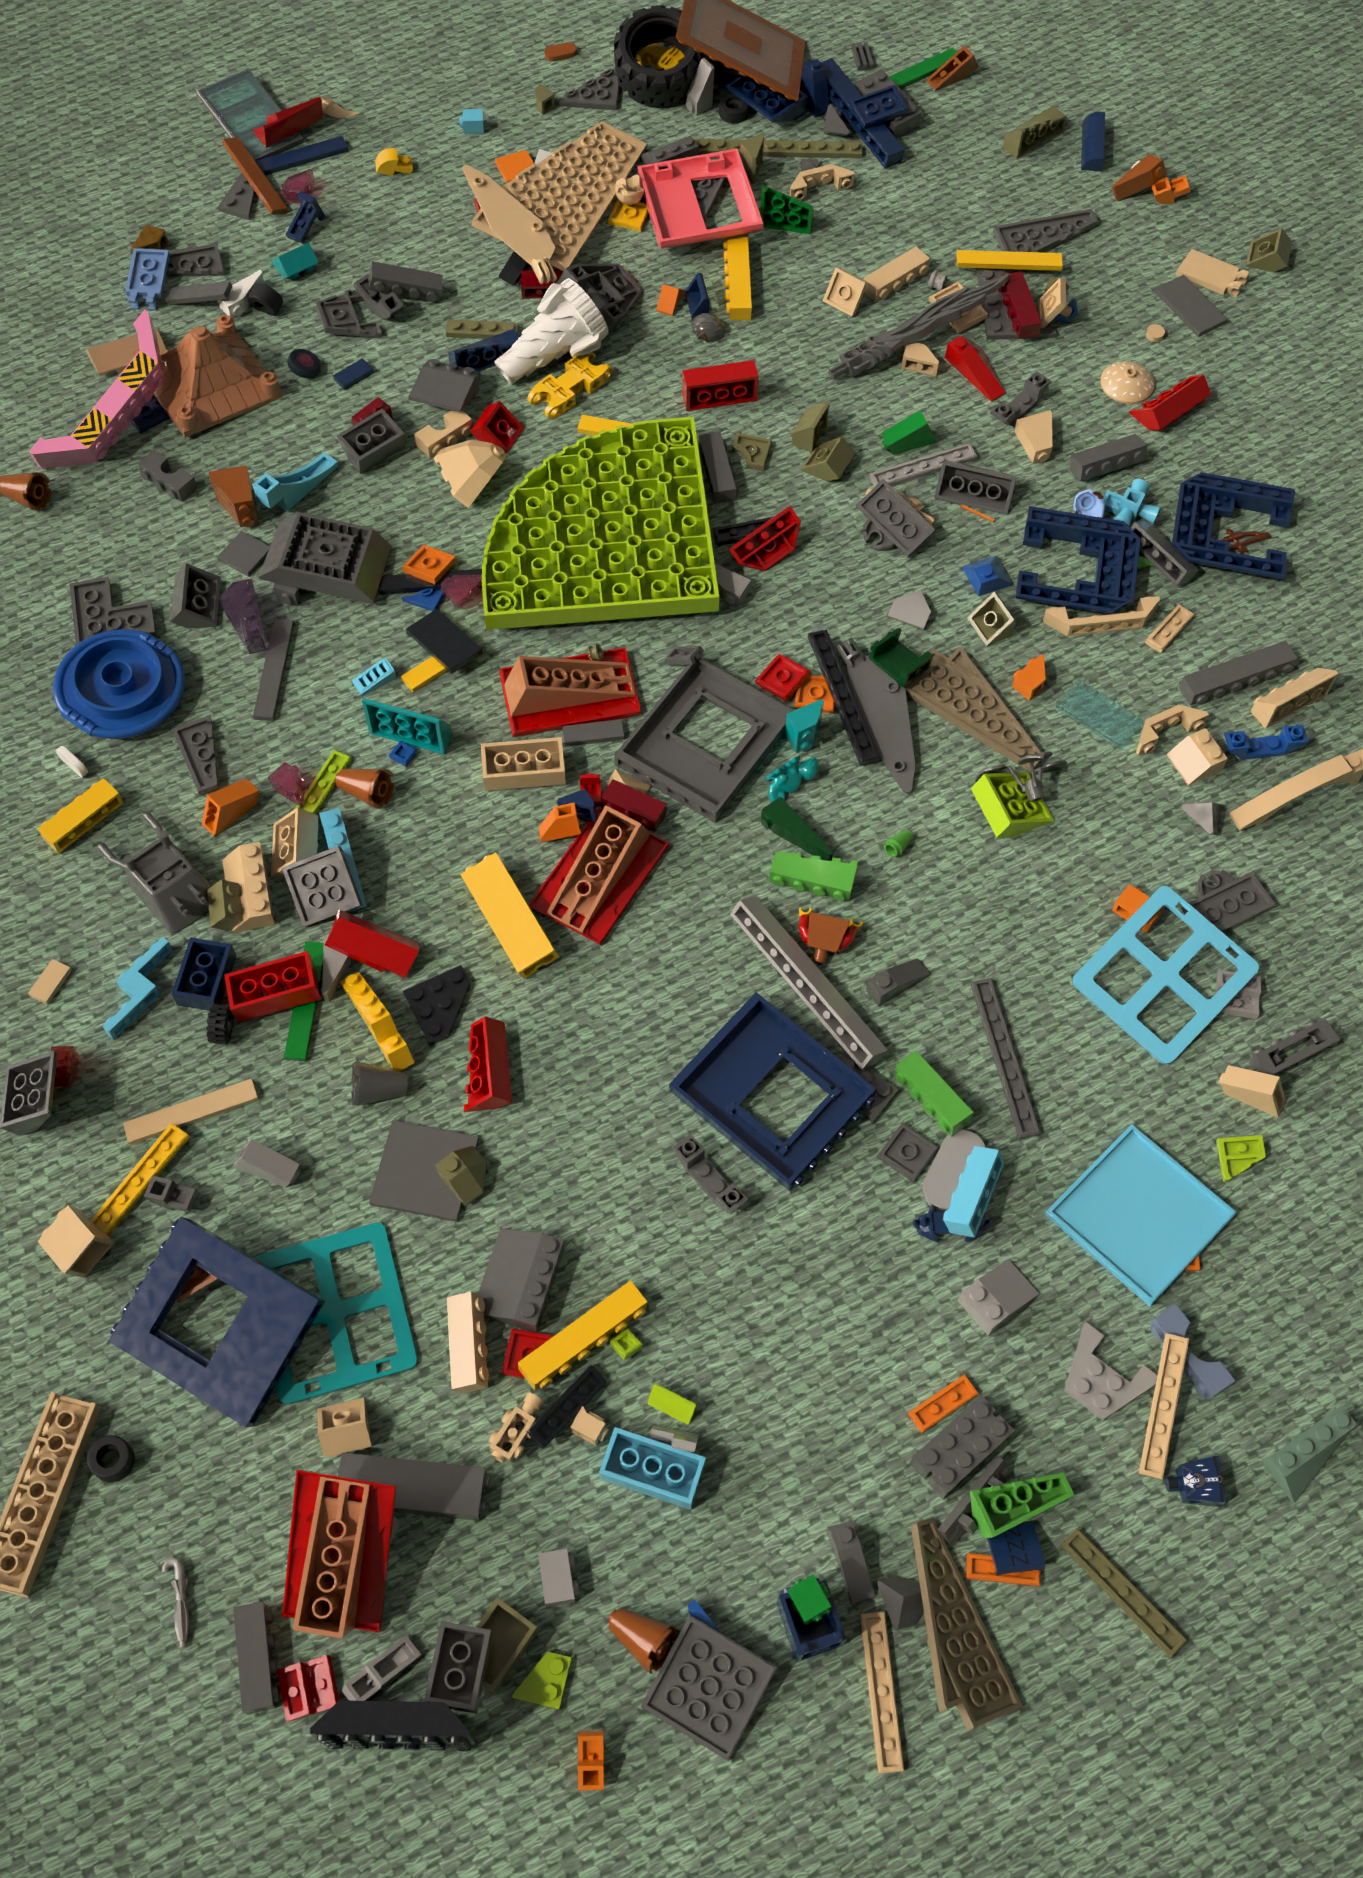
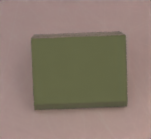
(752, 156)
(992, 620)

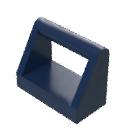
(697, 296)

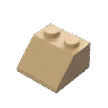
(1197, 757)
(343, 1428)

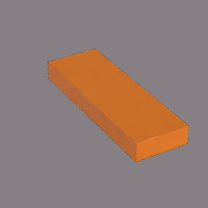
(943, 1403)
(981, 1568)

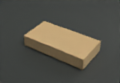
(49, 981)

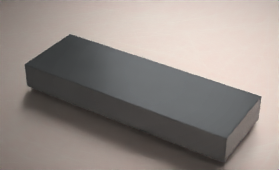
(593, 732)

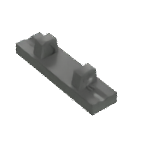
(961, 1516)

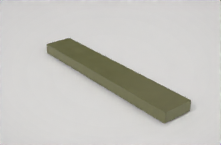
(1123, 1593)

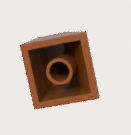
(236, 494)

